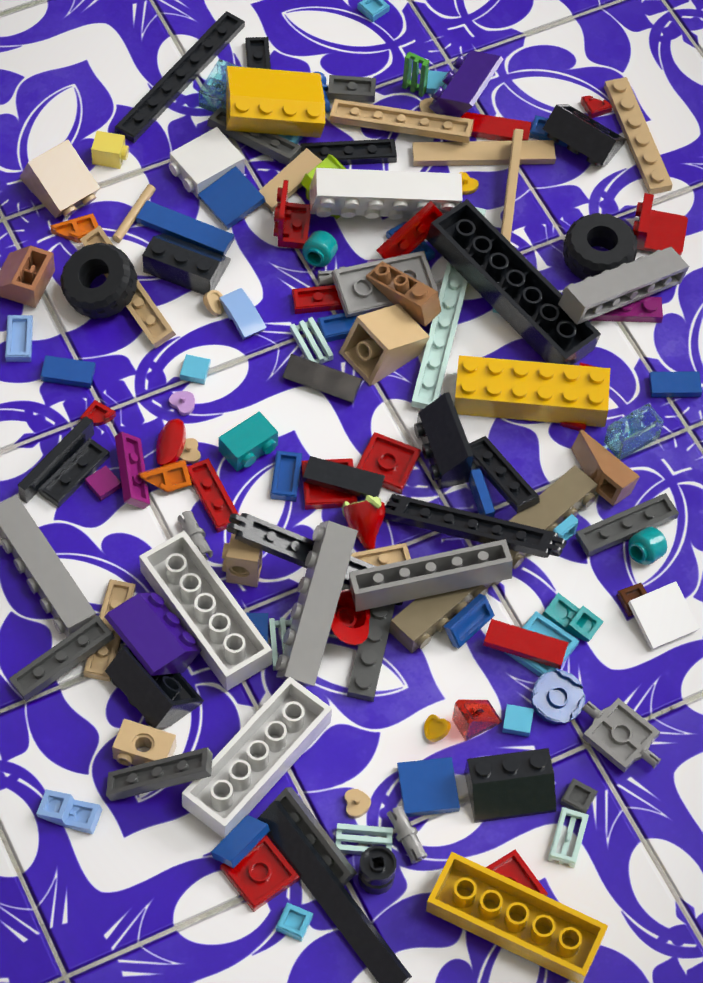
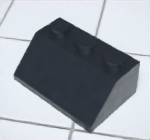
(583, 134)
(184, 263)
(444, 442)
(158, 697)
(511, 785)

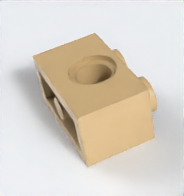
(241, 563)
(135, 735)

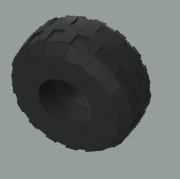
(601, 231)
(85, 267)

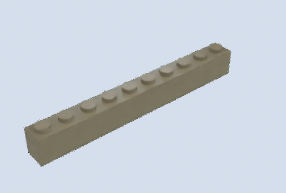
(429, 614)

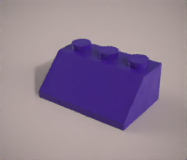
(464, 83)
(154, 634)

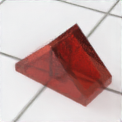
(474, 717)

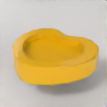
(469, 184)
(436, 728)

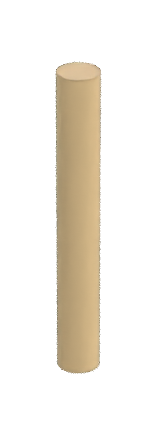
(131, 216)

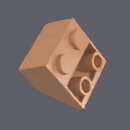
(26, 275)

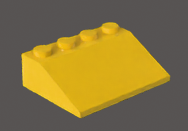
(274, 102)

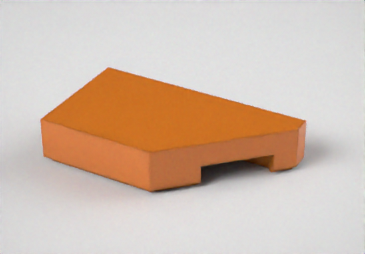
(75, 228)
(168, 477)

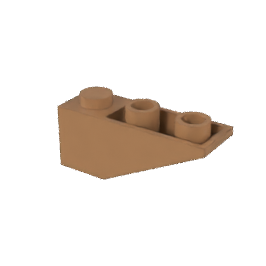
(412, 295)
(613, 477)

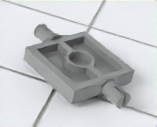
(621, 734)

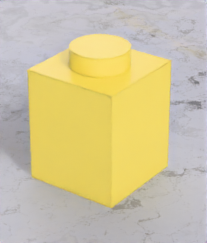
(109, 149)

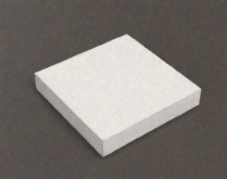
(663, 615)

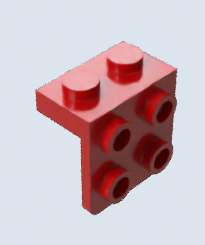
(291, 220)
(658, 229)

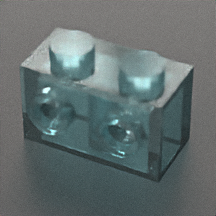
(213, 92)
(633, 431)

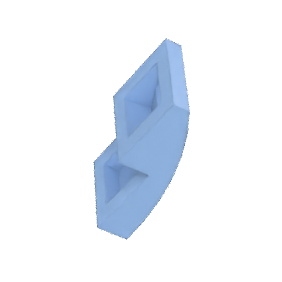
(243, 313)
(69, 813)

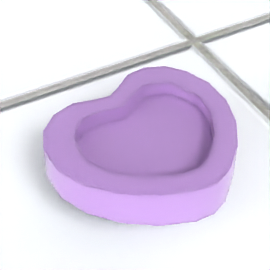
(183, 402)

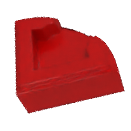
(595, 107)
(99, 413)

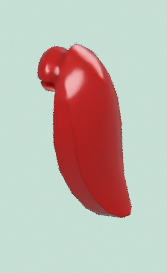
(170, 442)

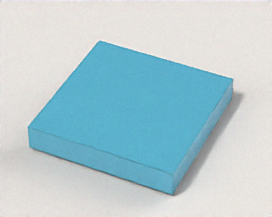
(542, 625)

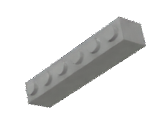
(623, 285)
(43, 568)
(430, 575)
(316, 603)

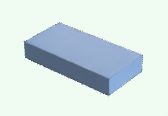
(19, 338)

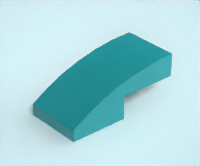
(575, 621)

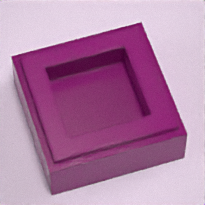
(103, 483)

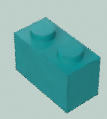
(248, 441)

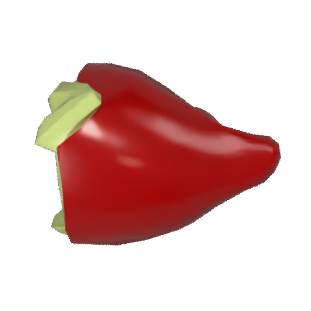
(366, 518)

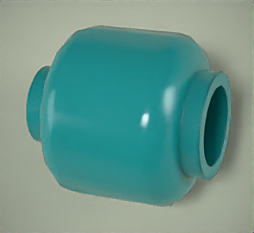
(320, 248)
(647, 546)

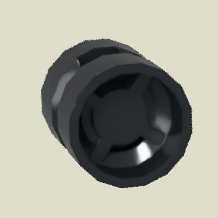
(377, 870)

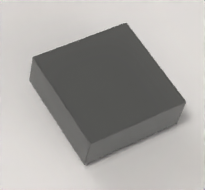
(578, 796)

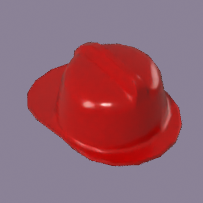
(348, 624)

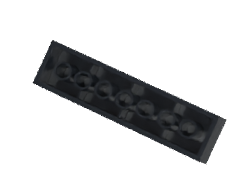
(510, 285)

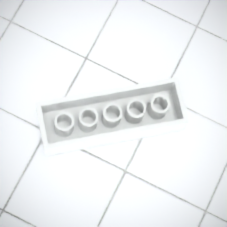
(381, 192)
(206, 610)
(257, 757)

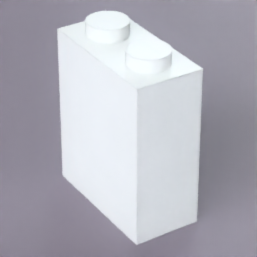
(205, 160)

